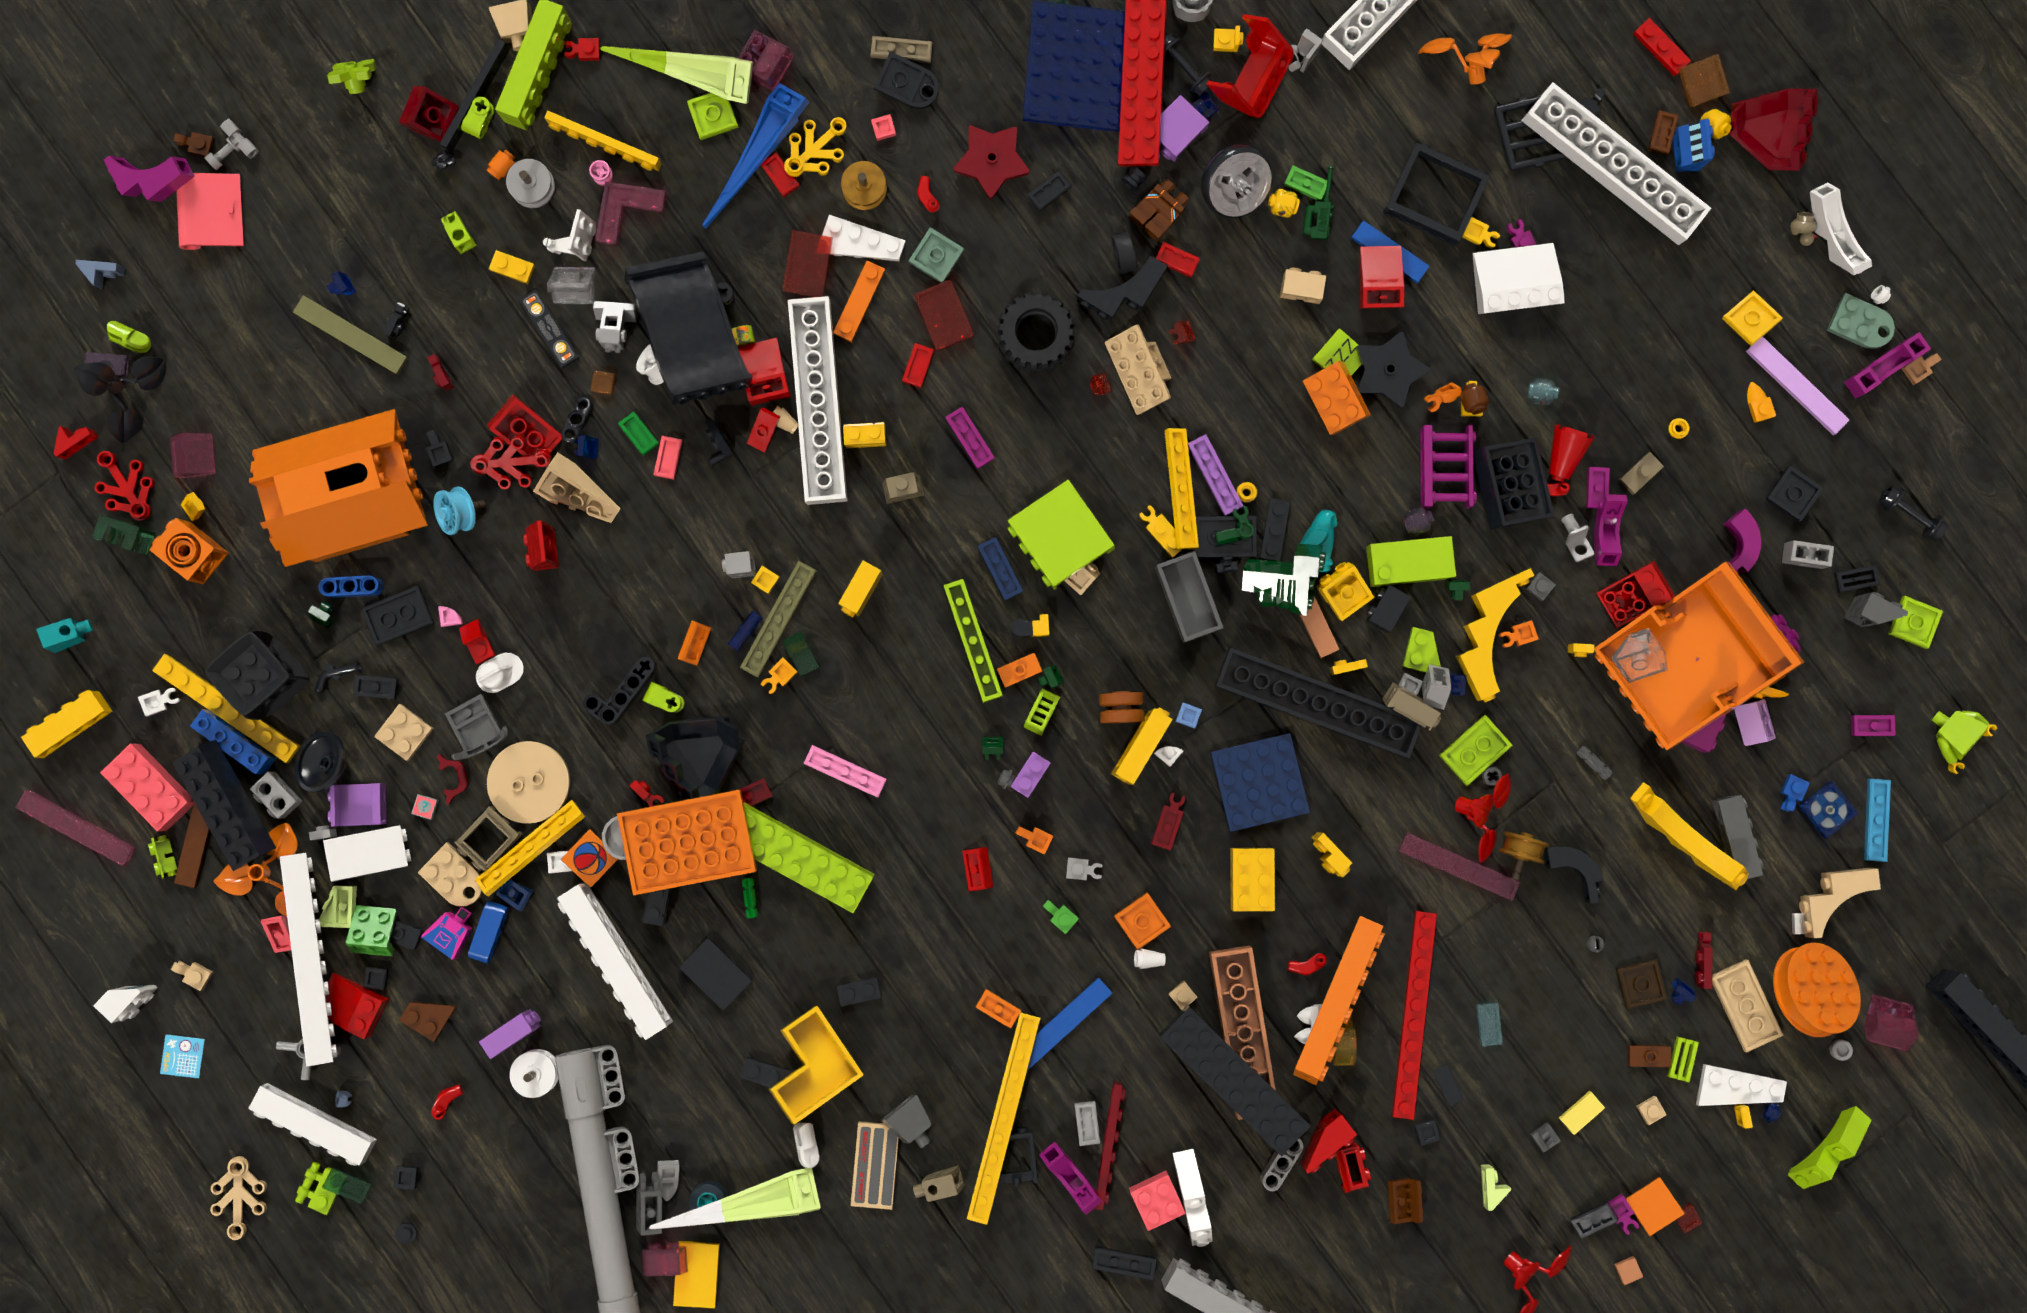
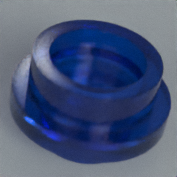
(1772, 1112)

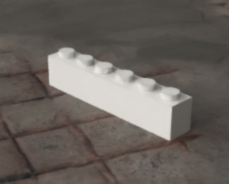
(312, 1124)

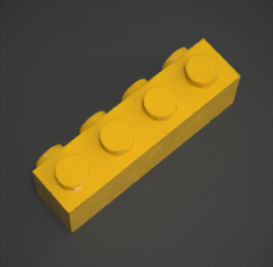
(66, 724)

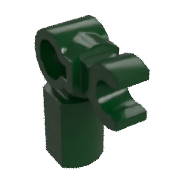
(1244, 531)

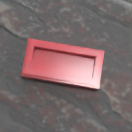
(668, 457)

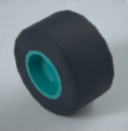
(708, 1189)

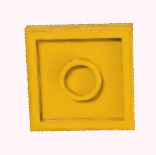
(1752, 318)

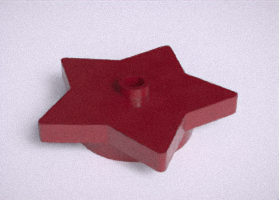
(994, 173)

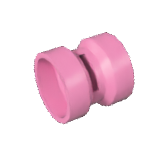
(600, 168)

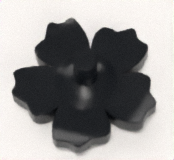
(444, 160)

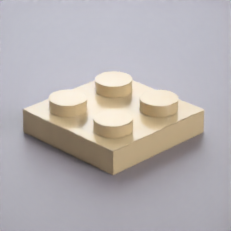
(404, 732)

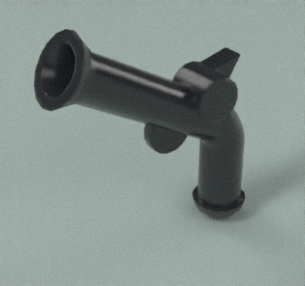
(335, 673)

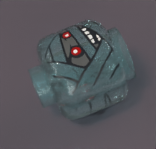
(1542, 391)

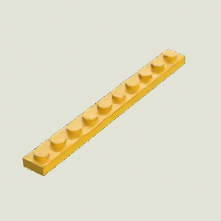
(1003, 1118)

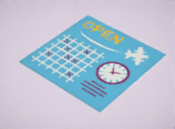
(182, 1056)

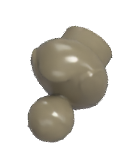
(1805, 225)

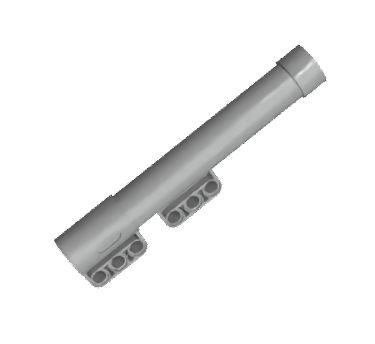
(600, 1170)

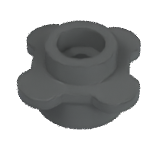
(1006, 778)

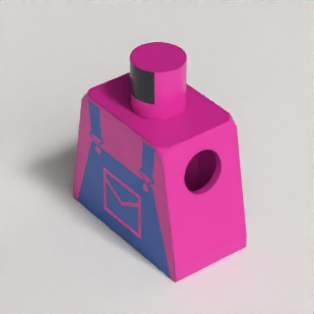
(450, 933)

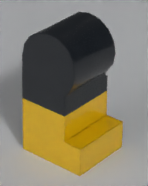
(1025, 628)

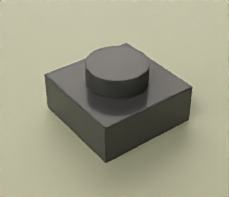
(1540, 586)

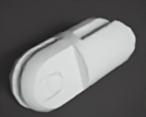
(806, 1144)

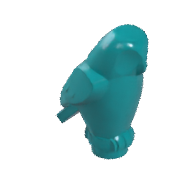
(1322, 533)

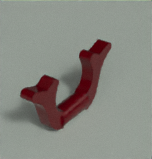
(463, 783)

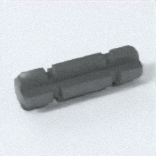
(1594, 762)

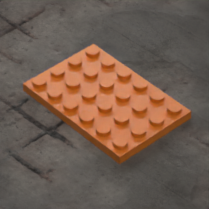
(686, 842)

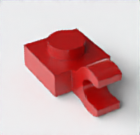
(643, 791)

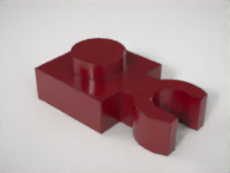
(441, 377)

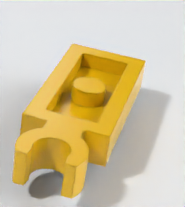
(1161, 531)

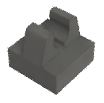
(1545, 1137)

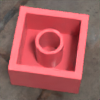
(1157, 1200)

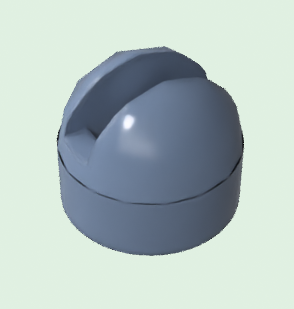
(342, 1098)

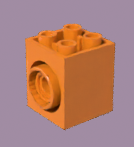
(188, 551)

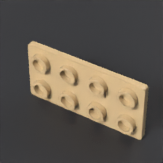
(1139, 369)

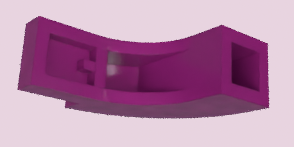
(1606, 530)
(1747, 540)
(1071, 1177)

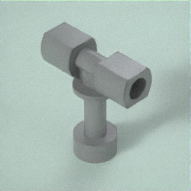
(236, 142)

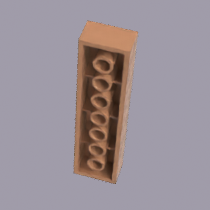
(1241, 1008)

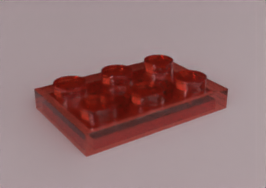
(807, 264)
(943, 315)

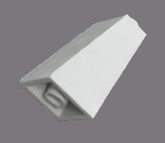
(366, 853)

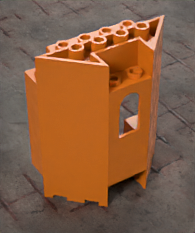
(318, 523)

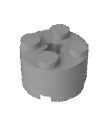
(1191, 9)

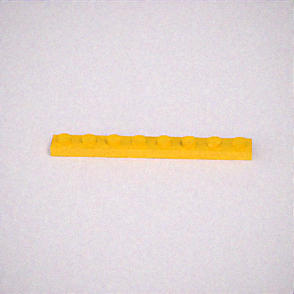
(211, 698)

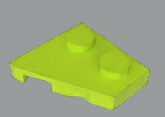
(1421, 650)

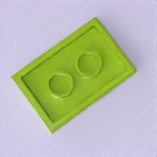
(1475, 750)

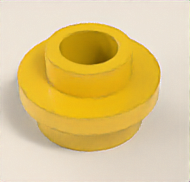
(1683, 425)
(1253, 492)

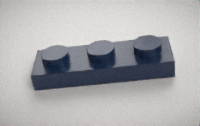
(1000, 568)

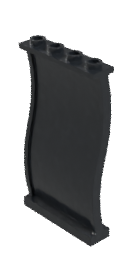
(687, 328)

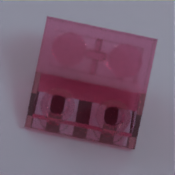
(768, 58)
(1891, 1023)

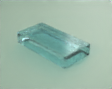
(1489, 1024)

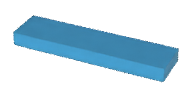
(1877, 820)

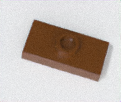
(1663, 132)
(1649, 1056)

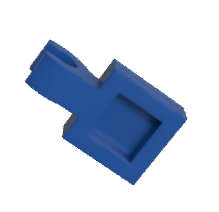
(1794, 789)

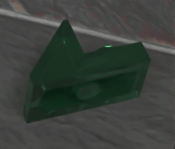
(800, 653)

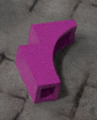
(153, 183)

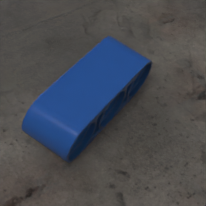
(341, 586)
(488, 932)

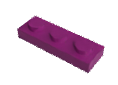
(969, 437)

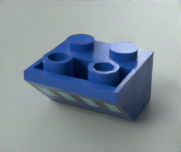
(1693, 146)

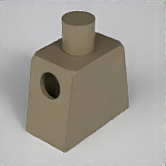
(902, 487)
(940, 1184)

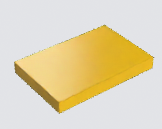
(699, 1284)

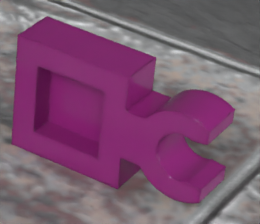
(1520, 237)
(1623, 1211)

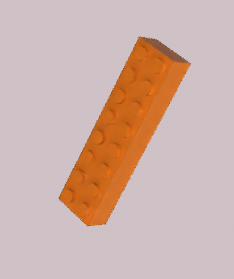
(1336, 1004)

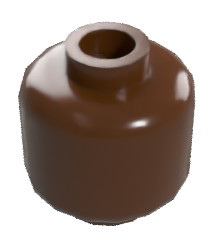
(1474, 399)

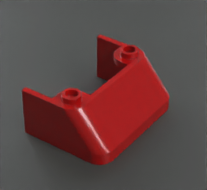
(1262, 71)

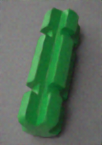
(749, 897)

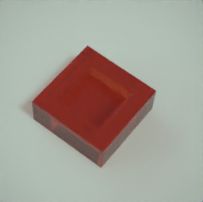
(1689, 1219)

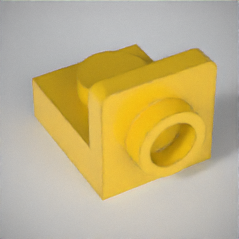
(1227, 39)

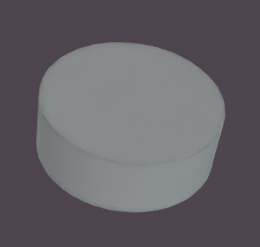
(1841, 1049)

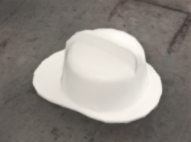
(499, 672)

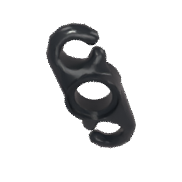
(568, 426)

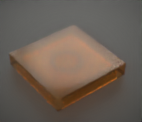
(1704, 80)

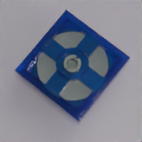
(1828, 809)

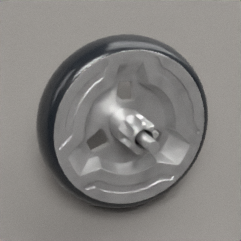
(1253, 187)

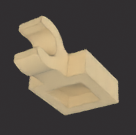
(195, 975)

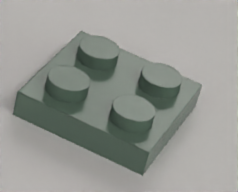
(936, 255)

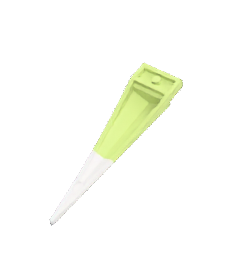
(778, 1197)

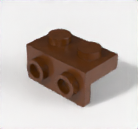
(1405, 1201)

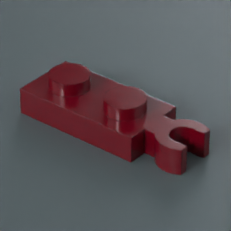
(1168, 824)
(1703, 958)

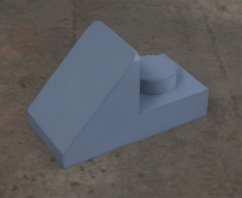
(96, 271)

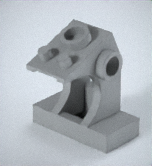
(612, 337)

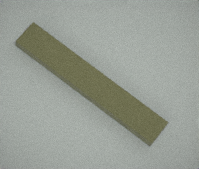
(350, 335)
(778, 619)

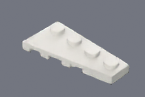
(860, 241)
(1729, 1086)

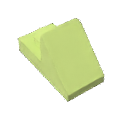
(1492, 1193)

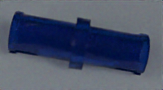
(745, 630)

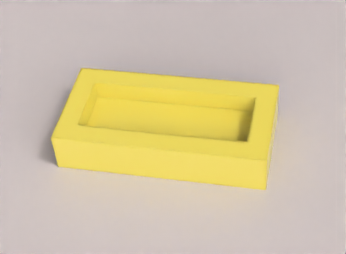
(1581, 1112)

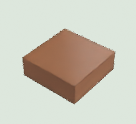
(1628, 1270)

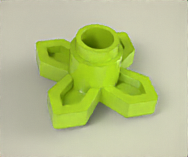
(352, 74)

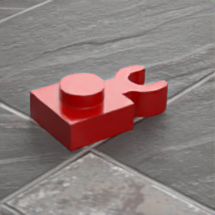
(587, 49)

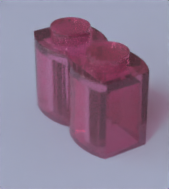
(664, 1260)

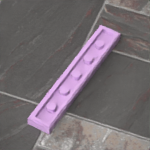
(1797, 385)

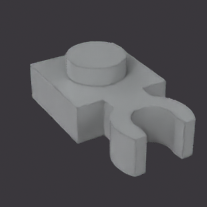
(1079, 869)

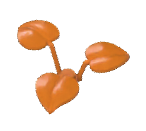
(1476, 60)
(240, 881)

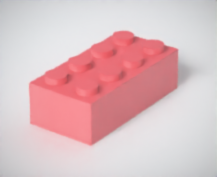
(148, 787)

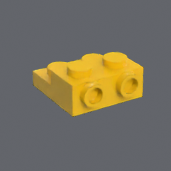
(1344, 590)
(1333, 859)

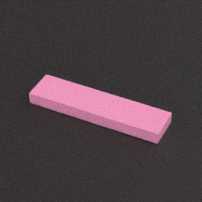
(845, 771)

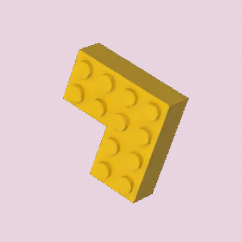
(825, 1066)

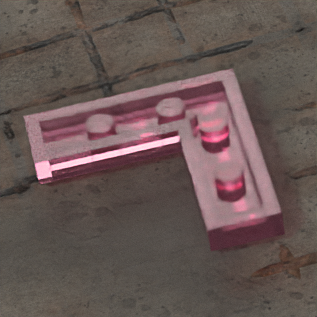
(620, 195)

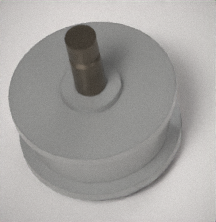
(530, 183)

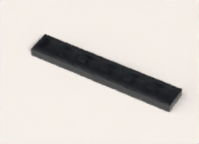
(478, 89)

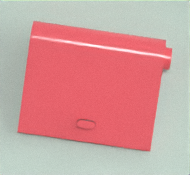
(205, 211)

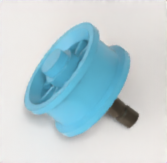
(455, 510)

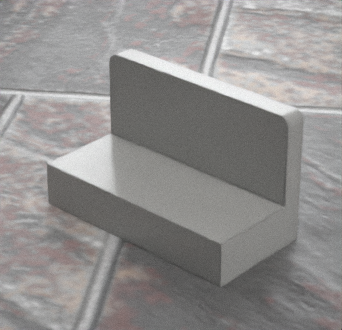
(1309, 45)

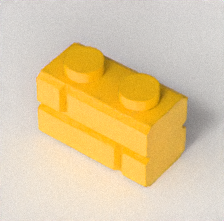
(864, 435)

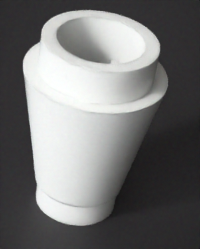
(1147, 959)

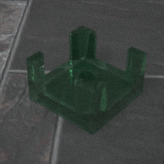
(120, 528)

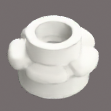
(1881, 294)

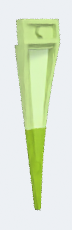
(716, 74)

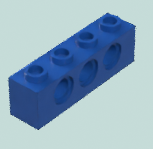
(233, 742)

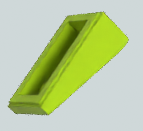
(1033, 726)

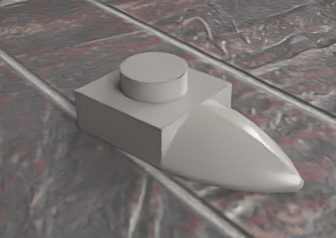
(668, 1177)

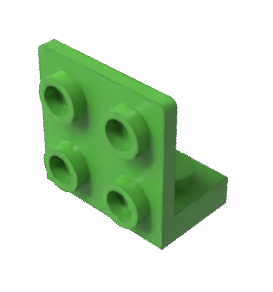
(371, 930)

